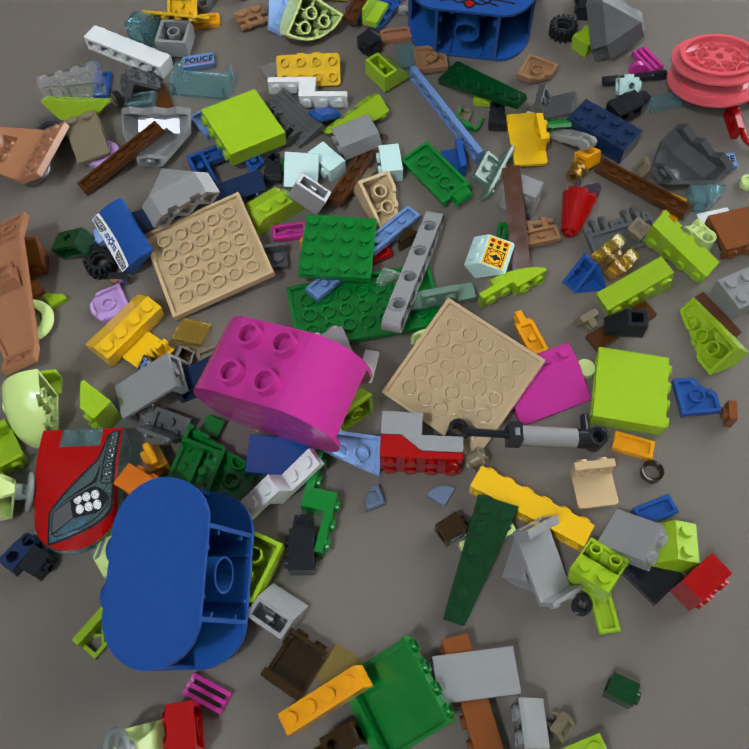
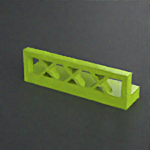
(89, 632)

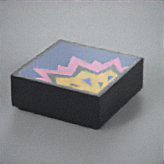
(119, 277)

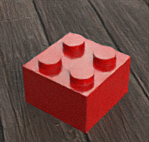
(702, 583)
(183, 725)

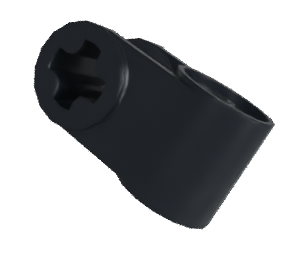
(497, 117)
(273, 168)

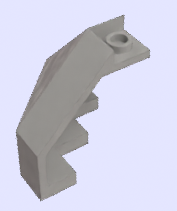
(174, 121)
(177, 194)

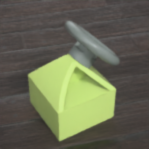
(14, 491)
(137, 737)

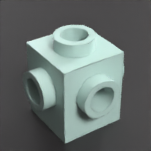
(627, 84)

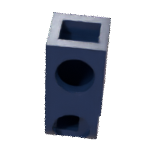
(17, 551)

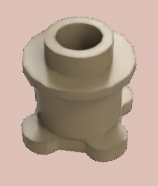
(475, 458)

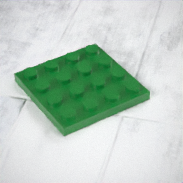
(337, 248)

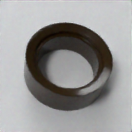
(657, 465)

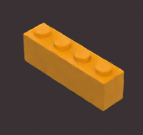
(325, 700)

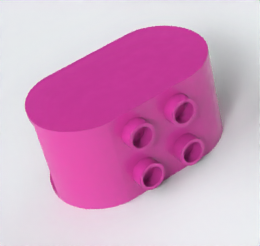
(282, 381)

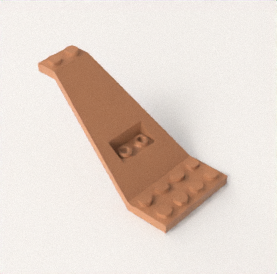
(28, 151)
(17, 315)

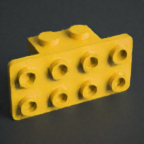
(180, 11)
(319, 65)
(529, 137)

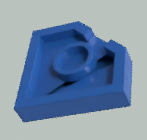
(694, 399)

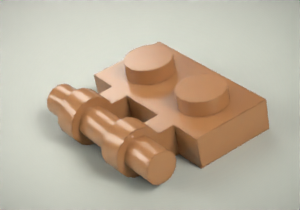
(250, 17)
(544, 235)

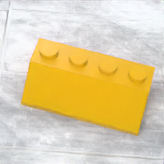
(125, 329)

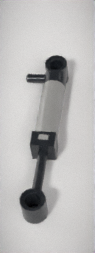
(519, 434)

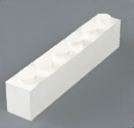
(128, 51)

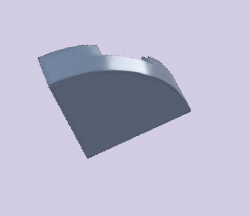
(441, 494)
(374, 499)

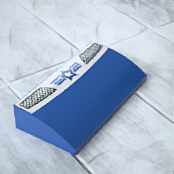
(122, 236)

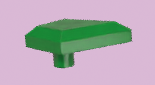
(553, 124)

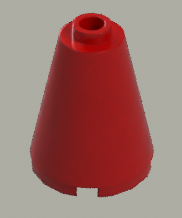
(575, 209)

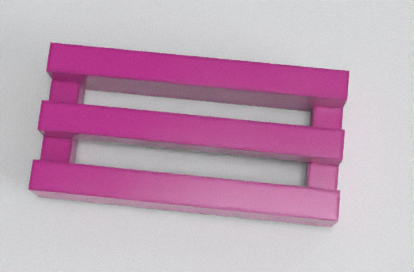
(650, 59)
(289, 234)
(190, 684)

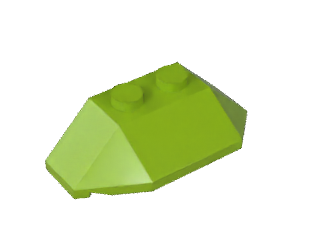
(73, 106)
(272, 209)

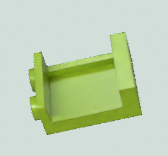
(11, 452)

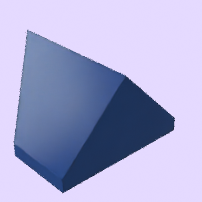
(585, 276)

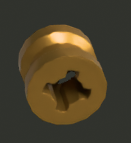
(576, 172)

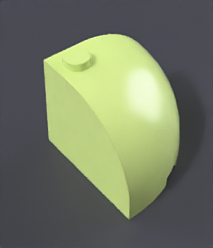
(308, 19)
(30, 406)

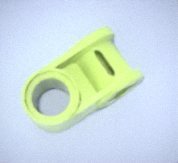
(701, 233)

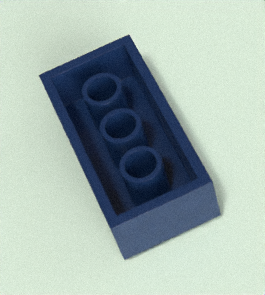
(614, 135)

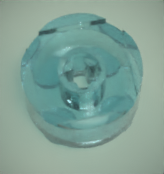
(142, 27)

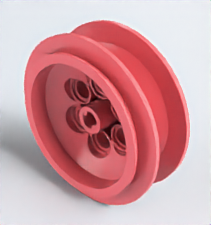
(711, 71)

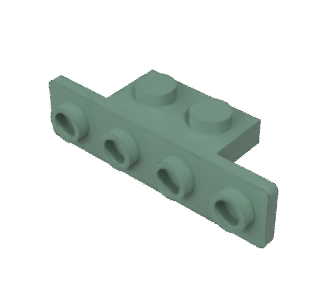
(489, 170)
(438, 296)

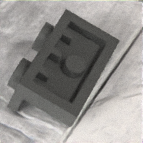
(277, 255)

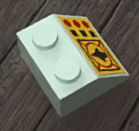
(488, 256)

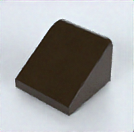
(406, 238)
(185, 354)

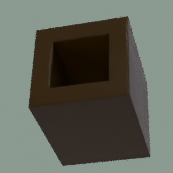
(451, 528)

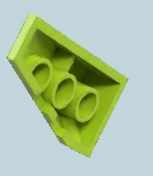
(712, 341)

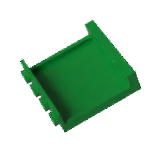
(404, 699)

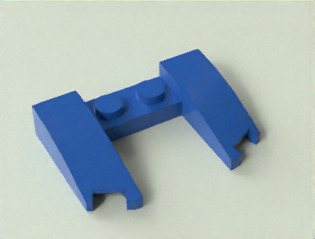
(205, 158)

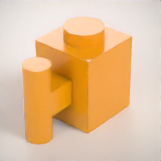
(154, 459)

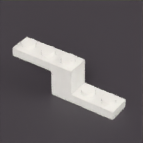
(308, 93)
(279, 488)

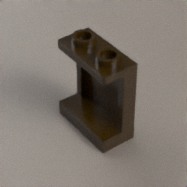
(296, 664)

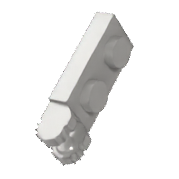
(574, 137)

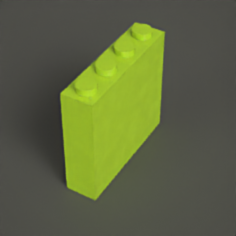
(243, 127)
(630, 391)

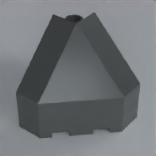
(613, 27)
(688, 159)

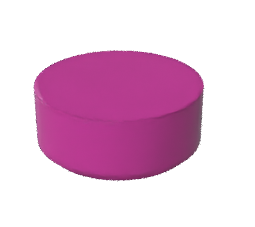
(636, 67)

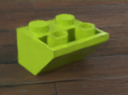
(384, 71)
(598, 570)

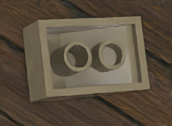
(87, 137)

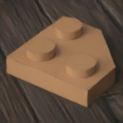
(428, 60)
(536, 69)

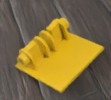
(147, 345)

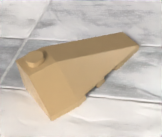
(378, 197)

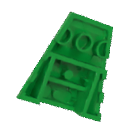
(210, 465)

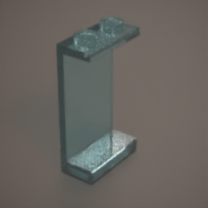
(200, 83)

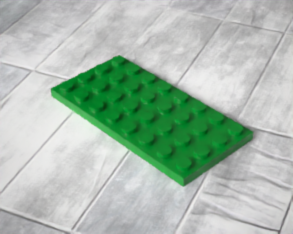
(356, 308)

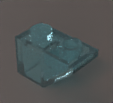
(704, 196)

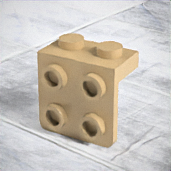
(594, 483)

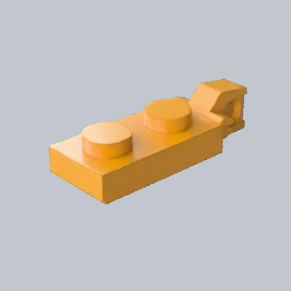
(529, 333)

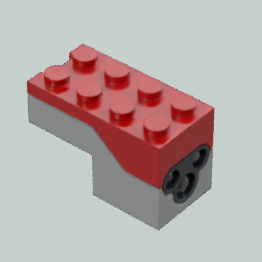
(410, 452)

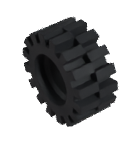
(569, 28)
(95, 256)

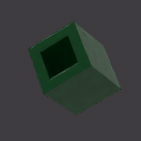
(622, 691)

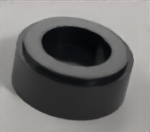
(116, 98)

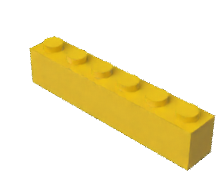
(571, 530)

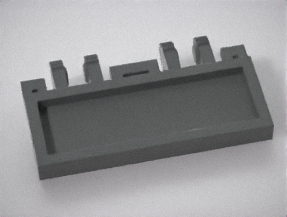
(294, 119)
(596, 238)

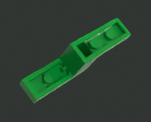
(323, 504)

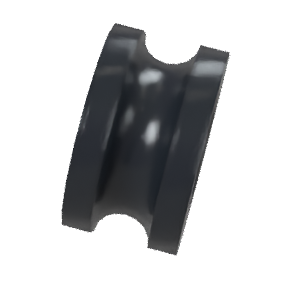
(588, 608)

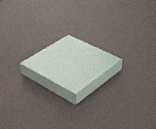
(298, 163)

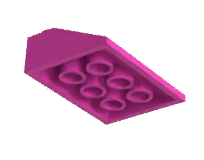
(555, 387)

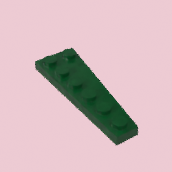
(478, 84)
(482, 543)

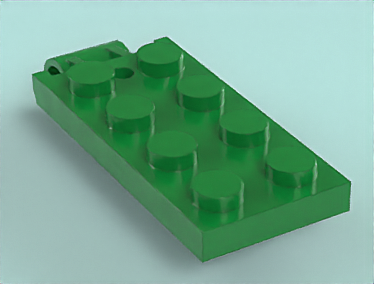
(437, 175)

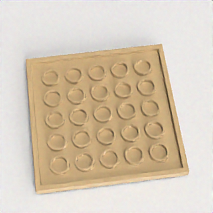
(208, 256)
(464, 373)

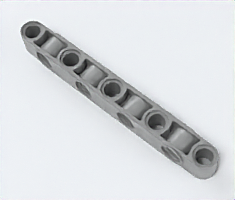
(412, 273)

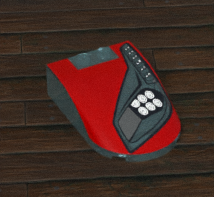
(76, 488)

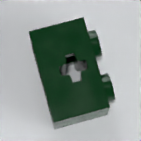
(73, 243)

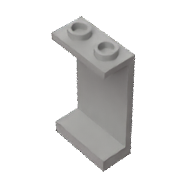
(150, 385)
(544, 563)
(477, 674)

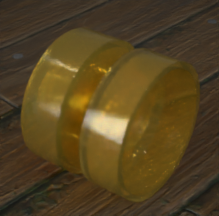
(617, 261)

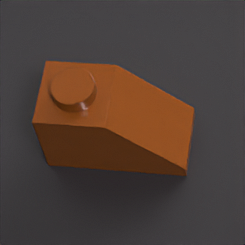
(37, 256)

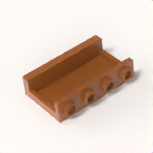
(731, 231)

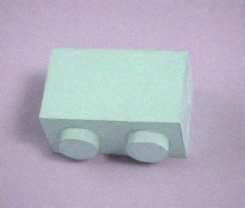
(390, 160)
(330, 163)

